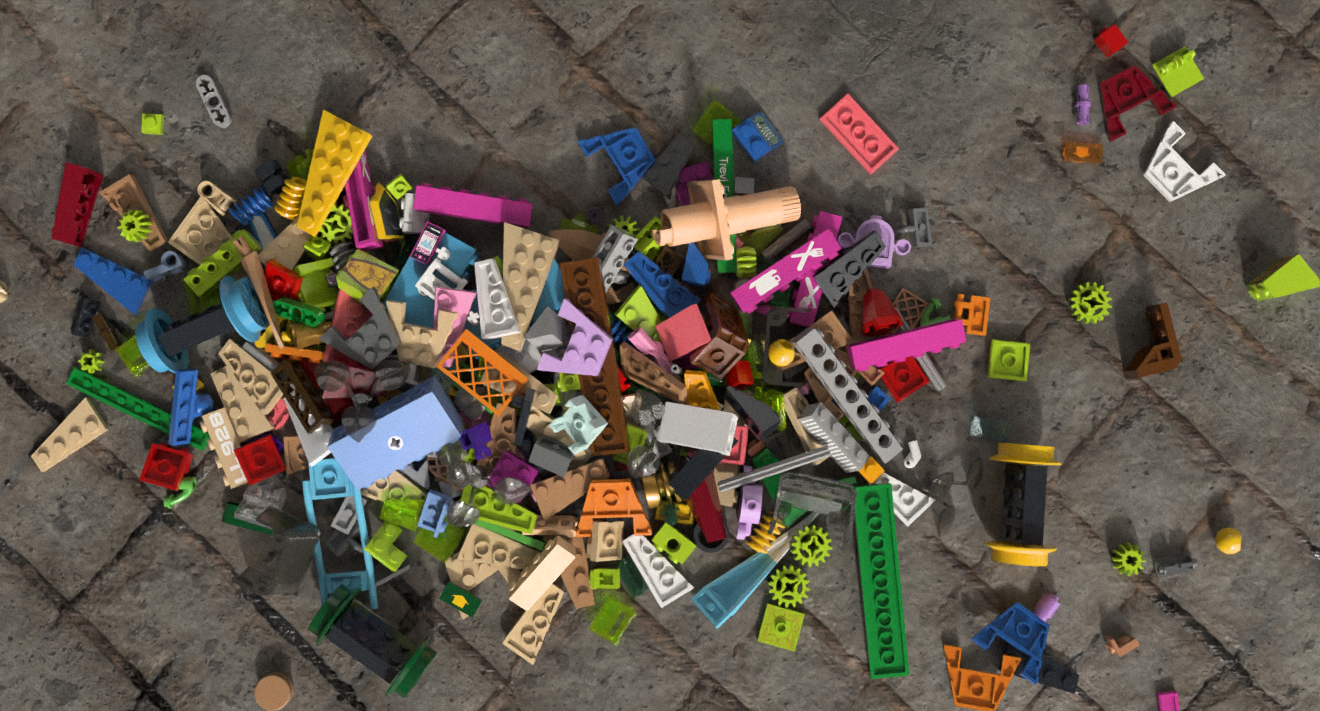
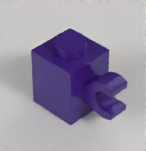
(475, 438)

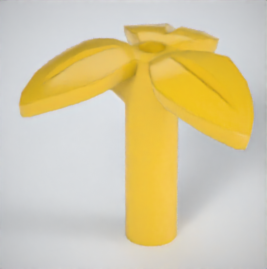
(287, 335)

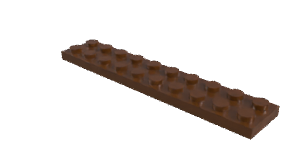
(586, 291)

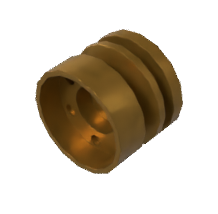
(656, 487)

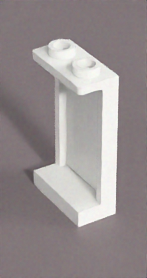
(697, 428)

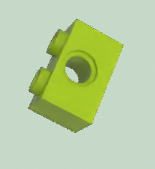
(684, 547)

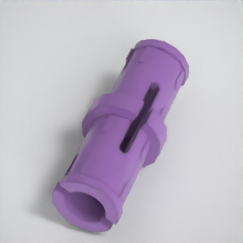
(1082, 104)

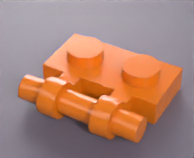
(977, 313)

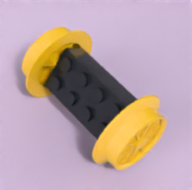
(1023, 505)

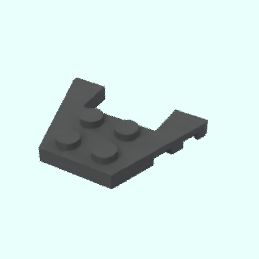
(373, 340)

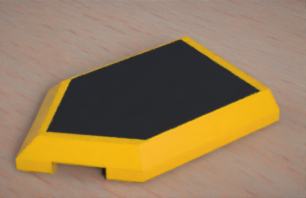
(385, 215)

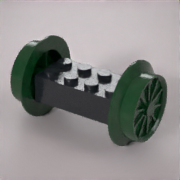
(371, 641)

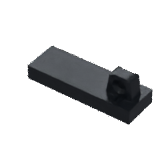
(523, 401)

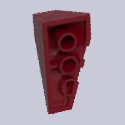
(707, 510)

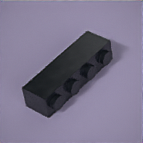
(694, 471)

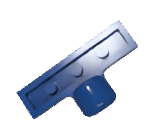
(186, 406)

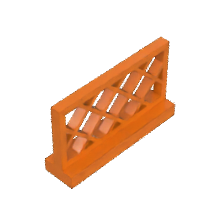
(494, 359)

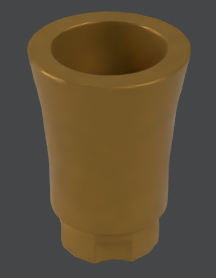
(307, 335)

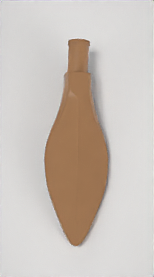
(579, 244)
(253, 268)

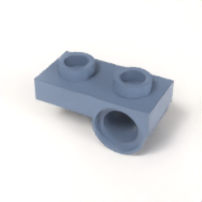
(158, 273)

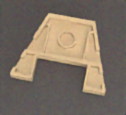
(419, 343)
(469, 574)

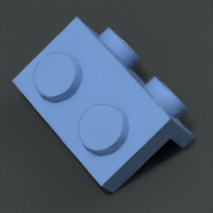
(434, 512)

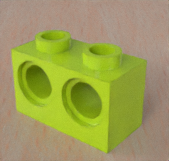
(646, 242)

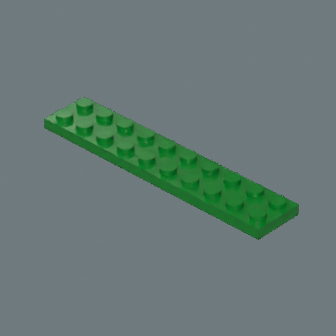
(880, 581)

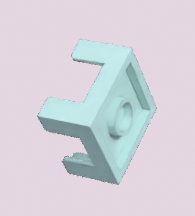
(580, 422)

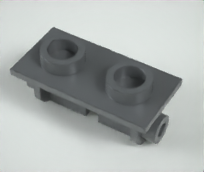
(1174, 564)

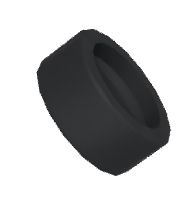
(709, 548)

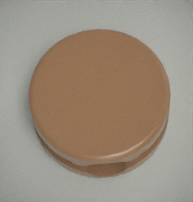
(274, 691)

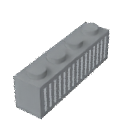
(831, 433)

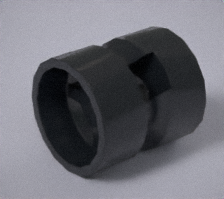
(272, 176)

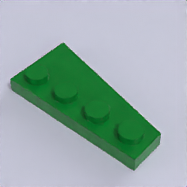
(766, 458)

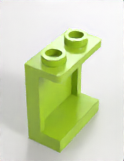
(314, 284)

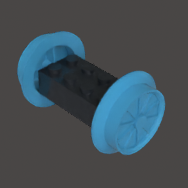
(166, 342)

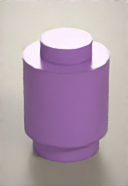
(1046, 606)

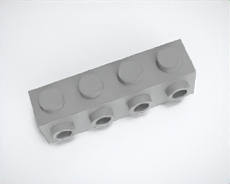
(613, 252)

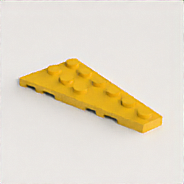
(333, 160)

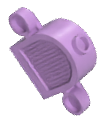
(885, 232)
(749, 506)

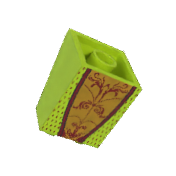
(365, 272)
(1283, 278)

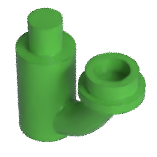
(934, 305)
(187, 485)

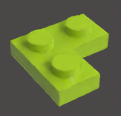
(382, 546)

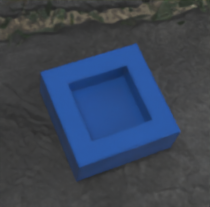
(878, 398)

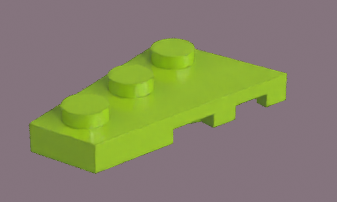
(639, 312)

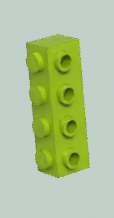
(222, 263)

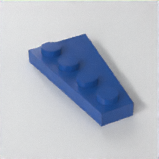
(119, 282)
(659, 286)

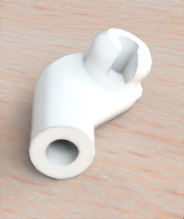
(914, 455)

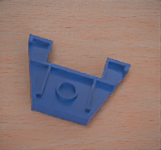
(628, 154)
(1021, 630)

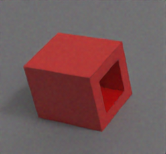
(1110, 40)
(739, 375)

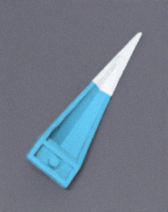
(728, 592)

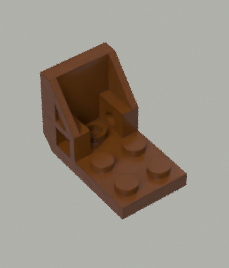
(727, 337)
(1163, 354)

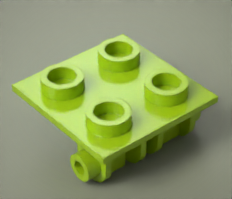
(1178, 71)

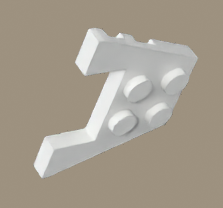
(1171, 173)

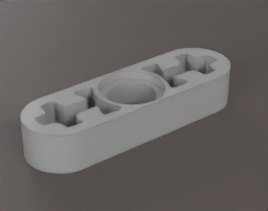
(221, 104)

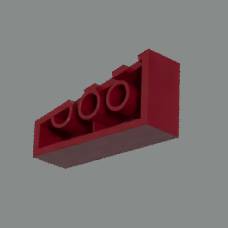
(76, 204)

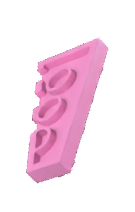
(457, 301)

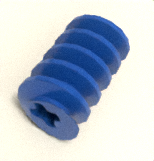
(252, 206)
(621, 334)

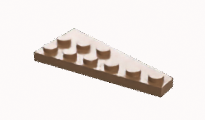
(503, 433)

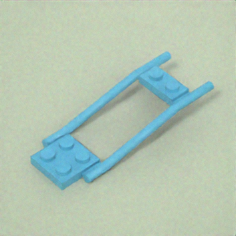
(331, 481)

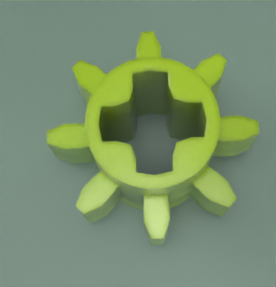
(86, 361)

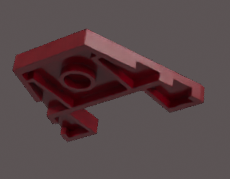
(1126, 92)

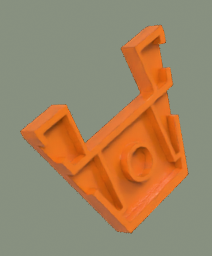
(612, 500)
(978, 688)

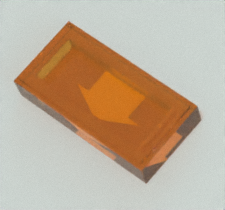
(1082, 152)

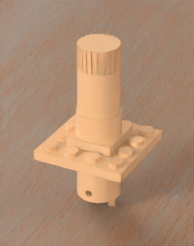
(713, 218)

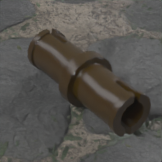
(107, 331)

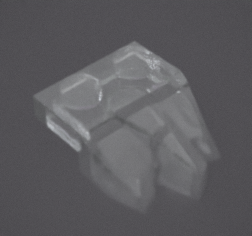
(257, 499)

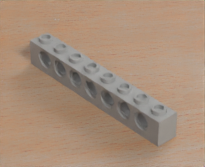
(891, 444)

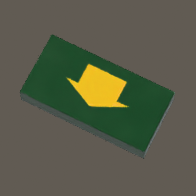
(460, 599)

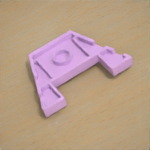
(585, 349)

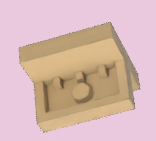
(605, 541)

